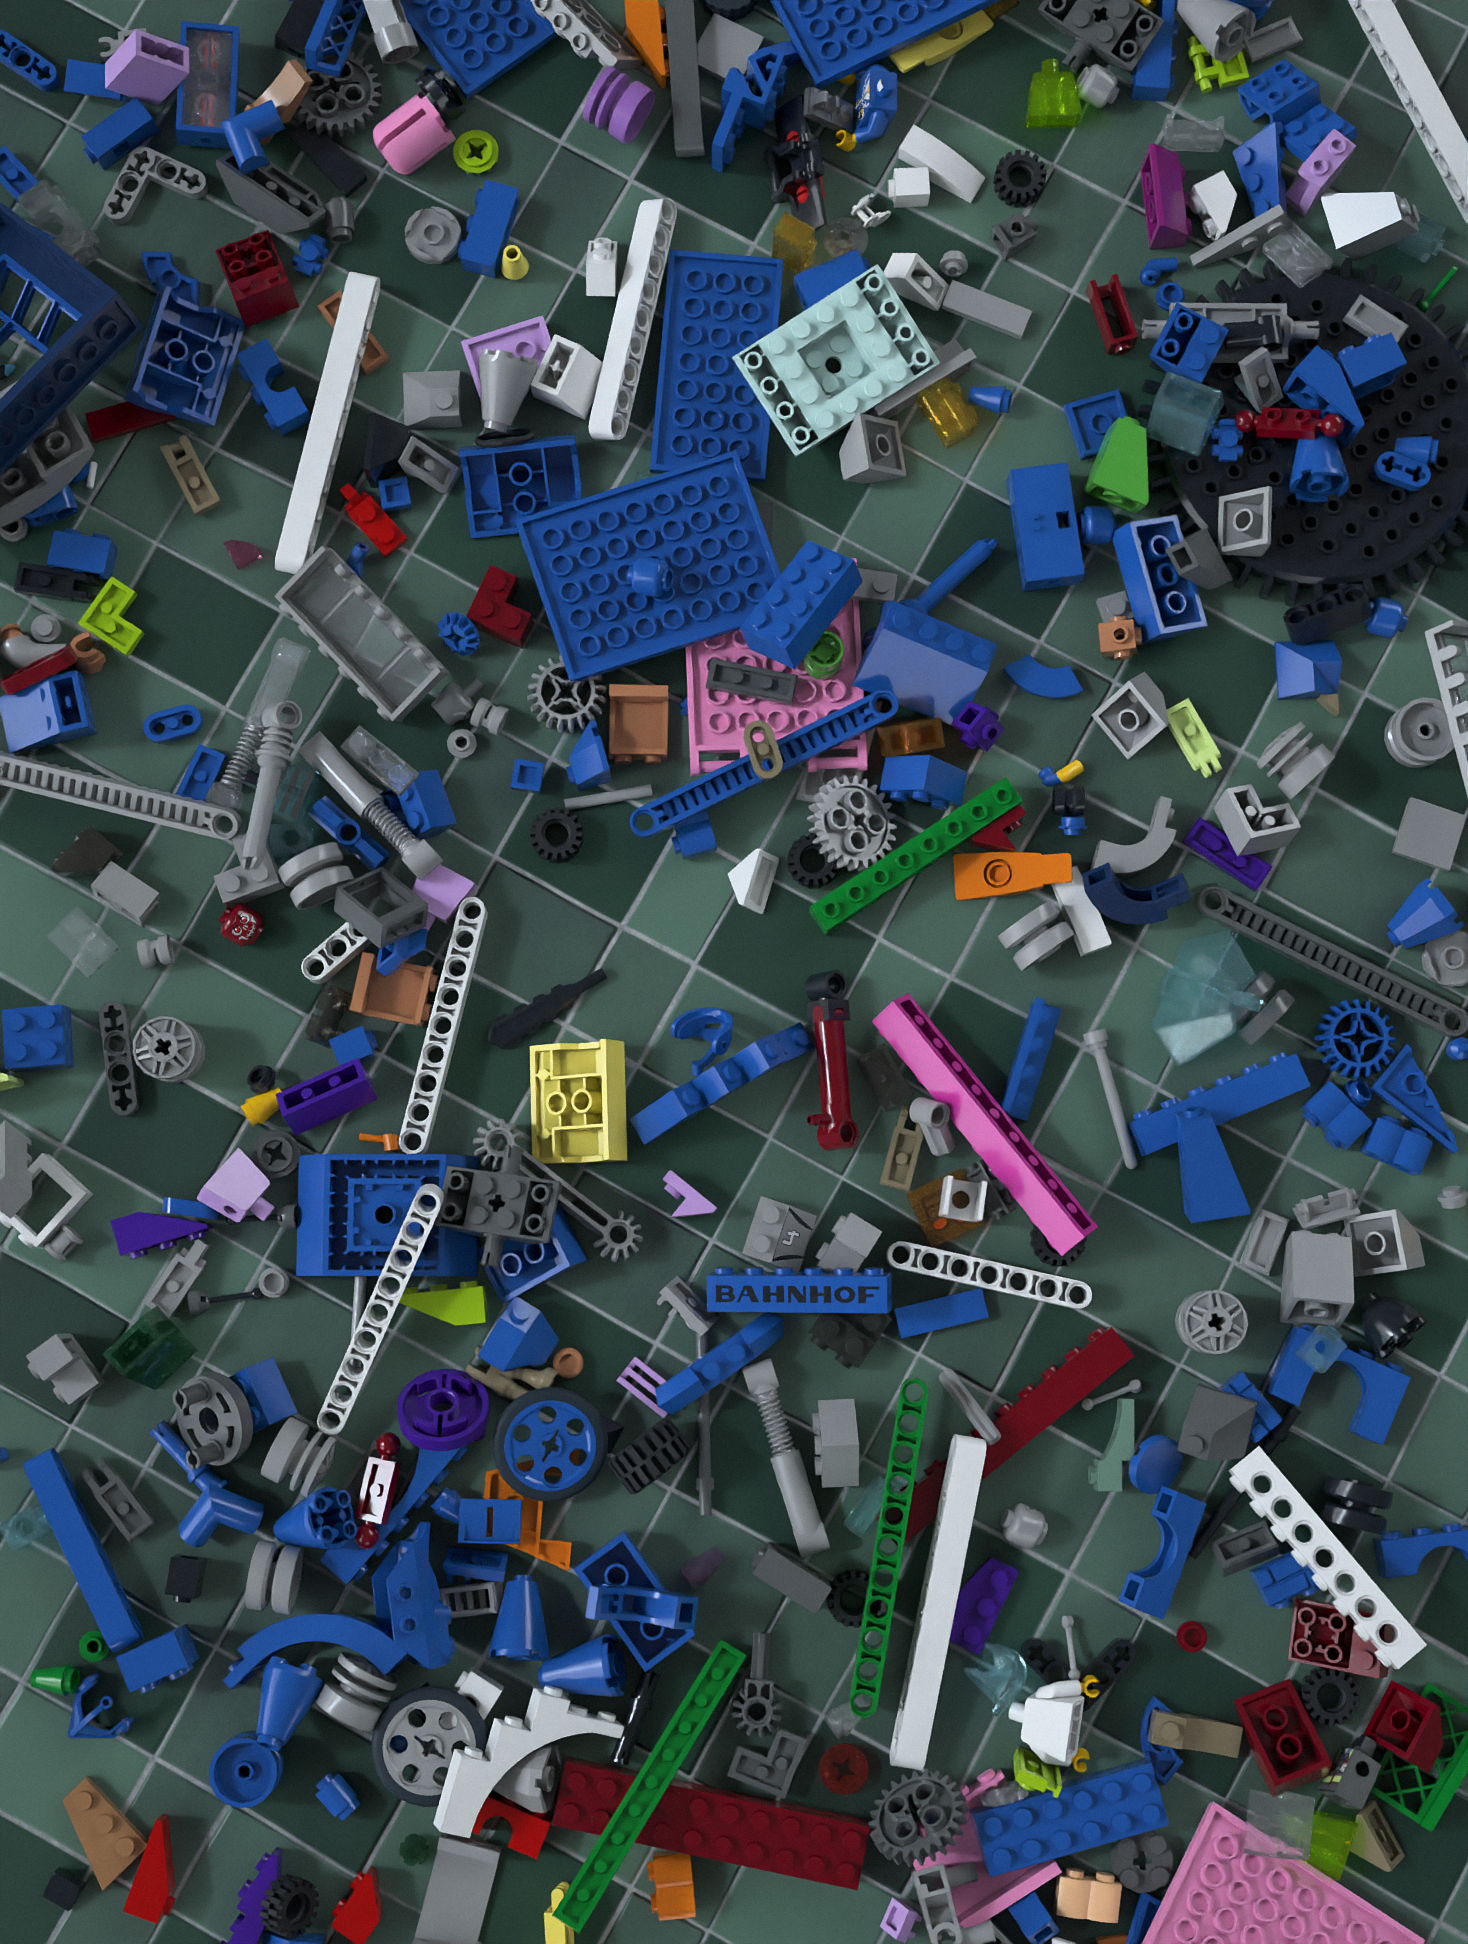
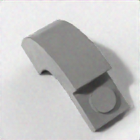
(1136, 858)

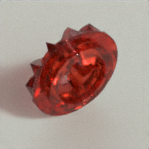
(848, 1782)

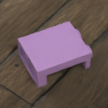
(1320, 171)

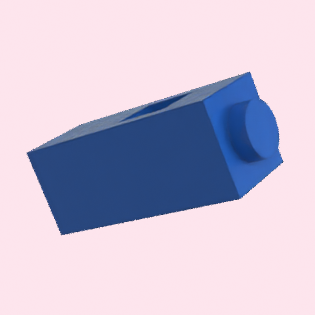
(119, 134)

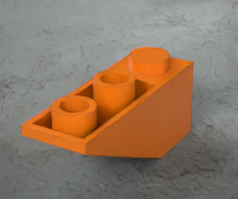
(645, 35)

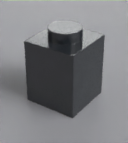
(185, 1577)

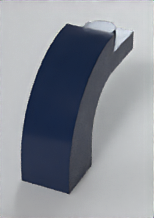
(1132, 903)

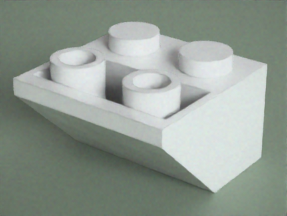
(567, 377)

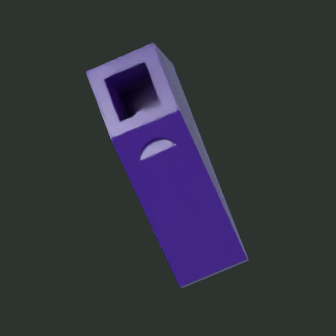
(145, 1231)

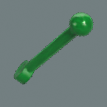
(1423, 306)

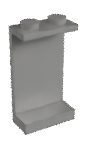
(457, 1891)

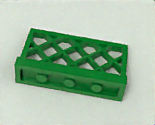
(1448, 1779)

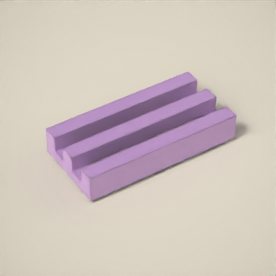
(629, 1371)

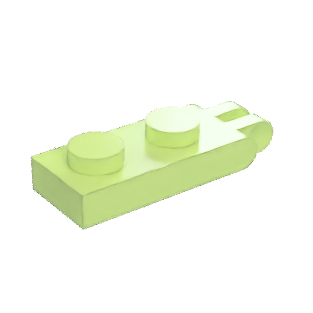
(1193, 738)

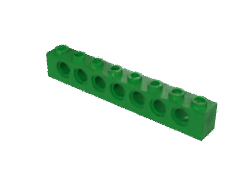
(914, 856)

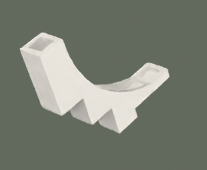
(474, 1774)

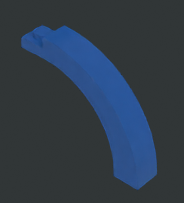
(348, 1630)

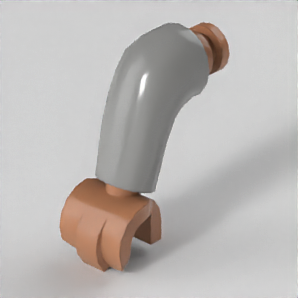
(21, 650)

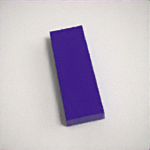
(1217, 849)

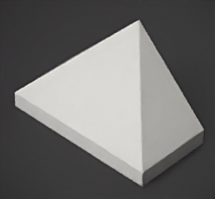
(754, 879)

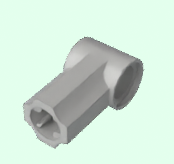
(933, 1119)

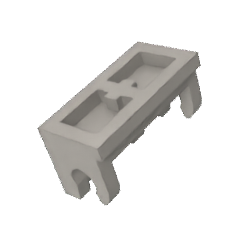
(125, 893)

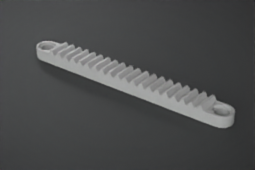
(116, 796)

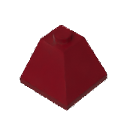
(1407, 1726)

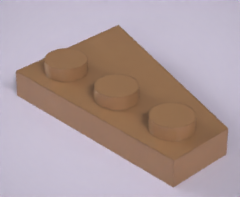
(103, 1831)

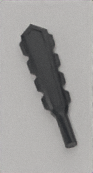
(526, 1019)

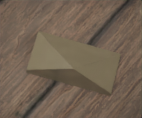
(1375, 1839)

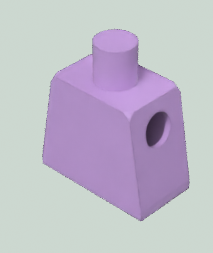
(444, 893)
(237, 1189)

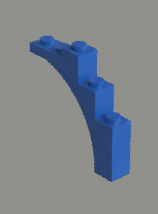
(721, 1081)

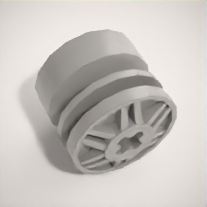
(1295, 760)
(185, 1054)
(1197, 1311)
(299, 1457)
(354, 1696)

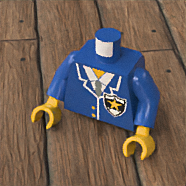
(874, 104)

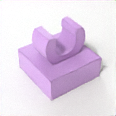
(900, 1920)

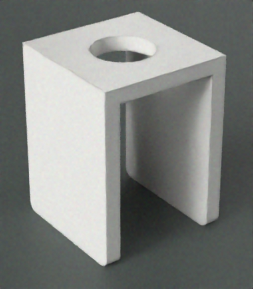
(975, 1192)

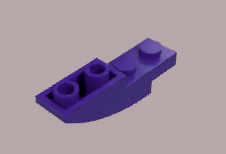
(249, 1928)

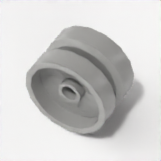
(1404, 736)
(315, 875)
(1038, 938)
(274, 1577)

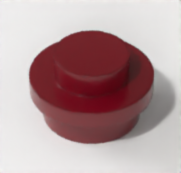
(1191, 1636)

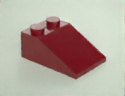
(1282, 1738)

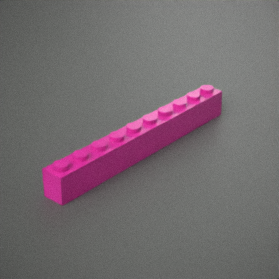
(985, 1124)

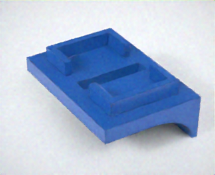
(505, 1521)

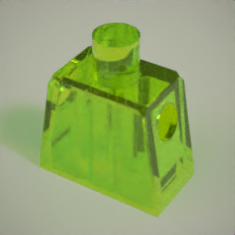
(1052, 98)
(1331, 1842)

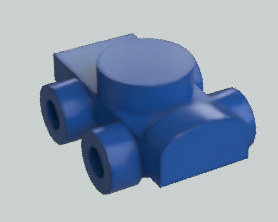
(311, 252)
(1227, 441)

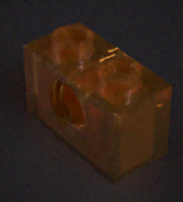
(910, 736)

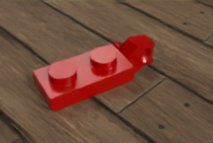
(373, 521)

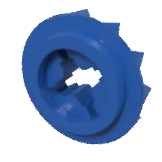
(463, 627)

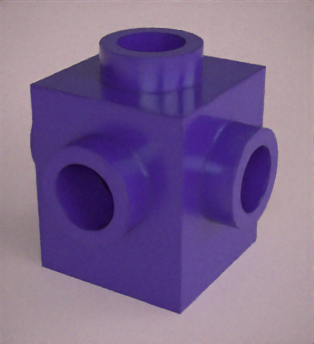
(983, 728)

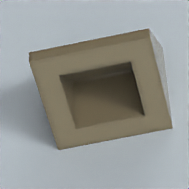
(1330, 703)

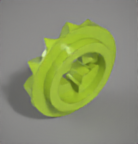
(477, 140)

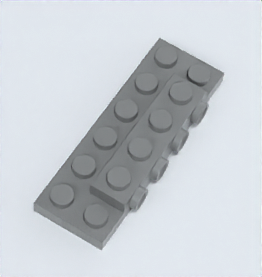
(588, 32)

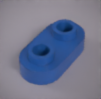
(173, 720)

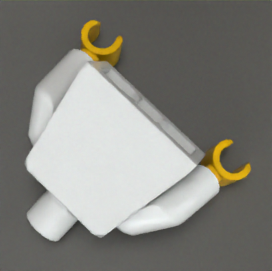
(1054, 1721)

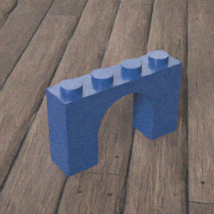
(1380, 1385)

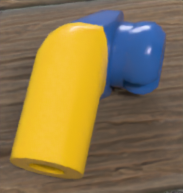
(1062, 776)

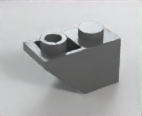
(1199, 560)

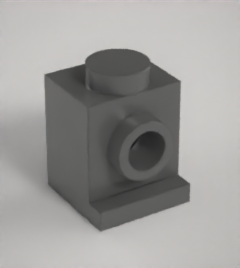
(1009, 242)

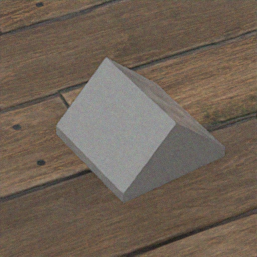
(1245, 522)

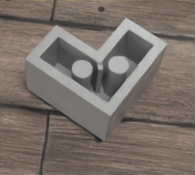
(1252, 826)
(243, 885)
(850, 1244)
(66, 1366)
(836, 1443)

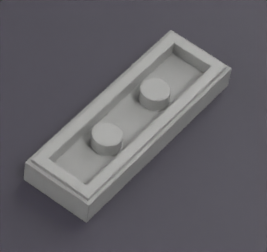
(986, 309)

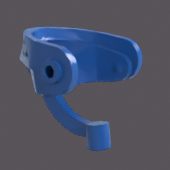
(694, 1024)
(79, 1725)

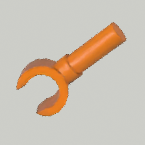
(391, 1141)

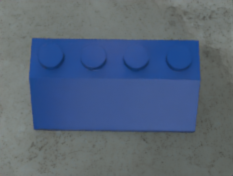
(1159, 597)

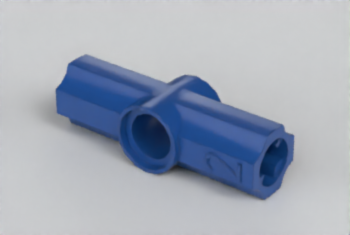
(337, 822)

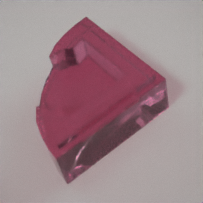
(242, 553)

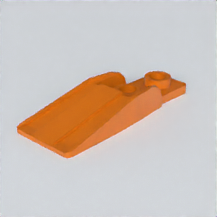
(1008, 873)

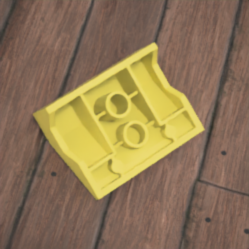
(578, 1102)

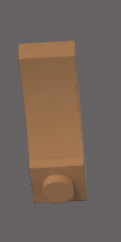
(285, 92)

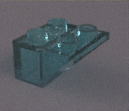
(1184, 413)

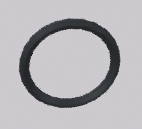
(484, 439)

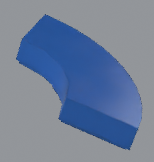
(162, 272)
(1043, 681)
(1163, 1759)

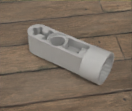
(392, 31)

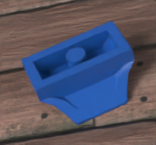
(393, 955)

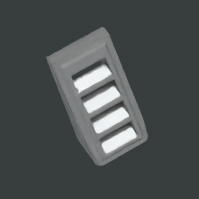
(495, 1592)

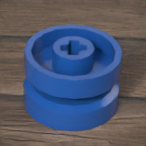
(231, 1780)

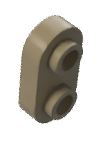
(763, 751)

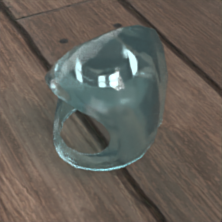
(1003, 1679)

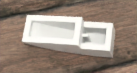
(944, 164)
(1081, 915)

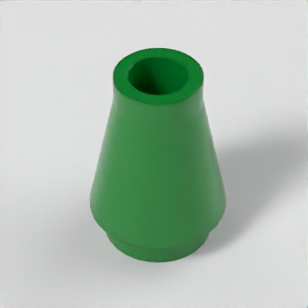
(56, 1679)

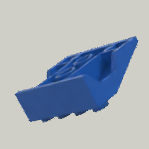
(184, 359)
(518, 482)
(924, 662)

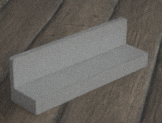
(953, 363)

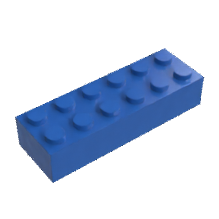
(1084, 1816)

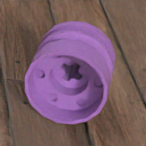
(618, 105)

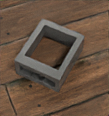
(407, 918)
(790, 1577)

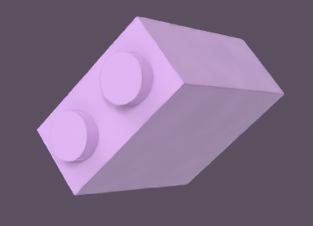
(147, 67)

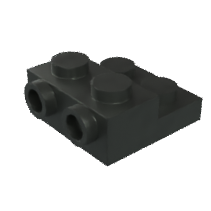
(849, 1334)

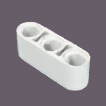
(332, 963)

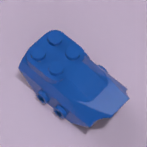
(410, 1601)

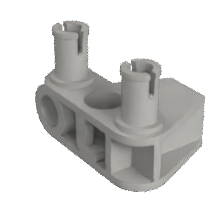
(937, 1906)

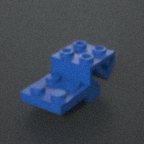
(748, 101)
(1296, 102)

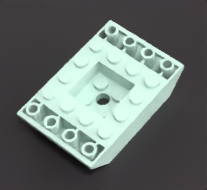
(859, 327)

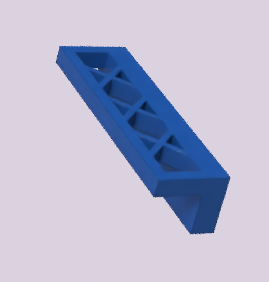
(326, 27)
(1030, 1059)

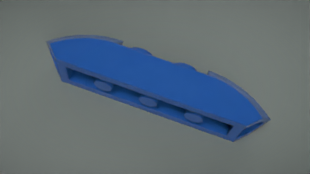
(720, 1362)

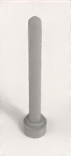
(1097, 1043)

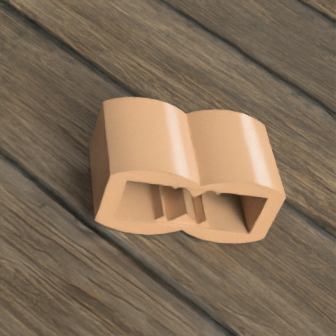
(1087, 1896)

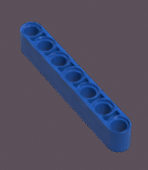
(83, 1550)

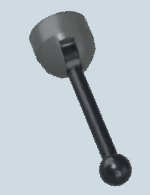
(286, 1217)
(200, 1301)

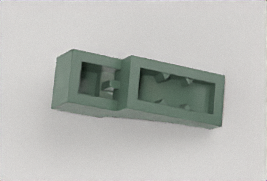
(1107, 1470)

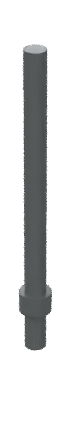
(705, 1482)

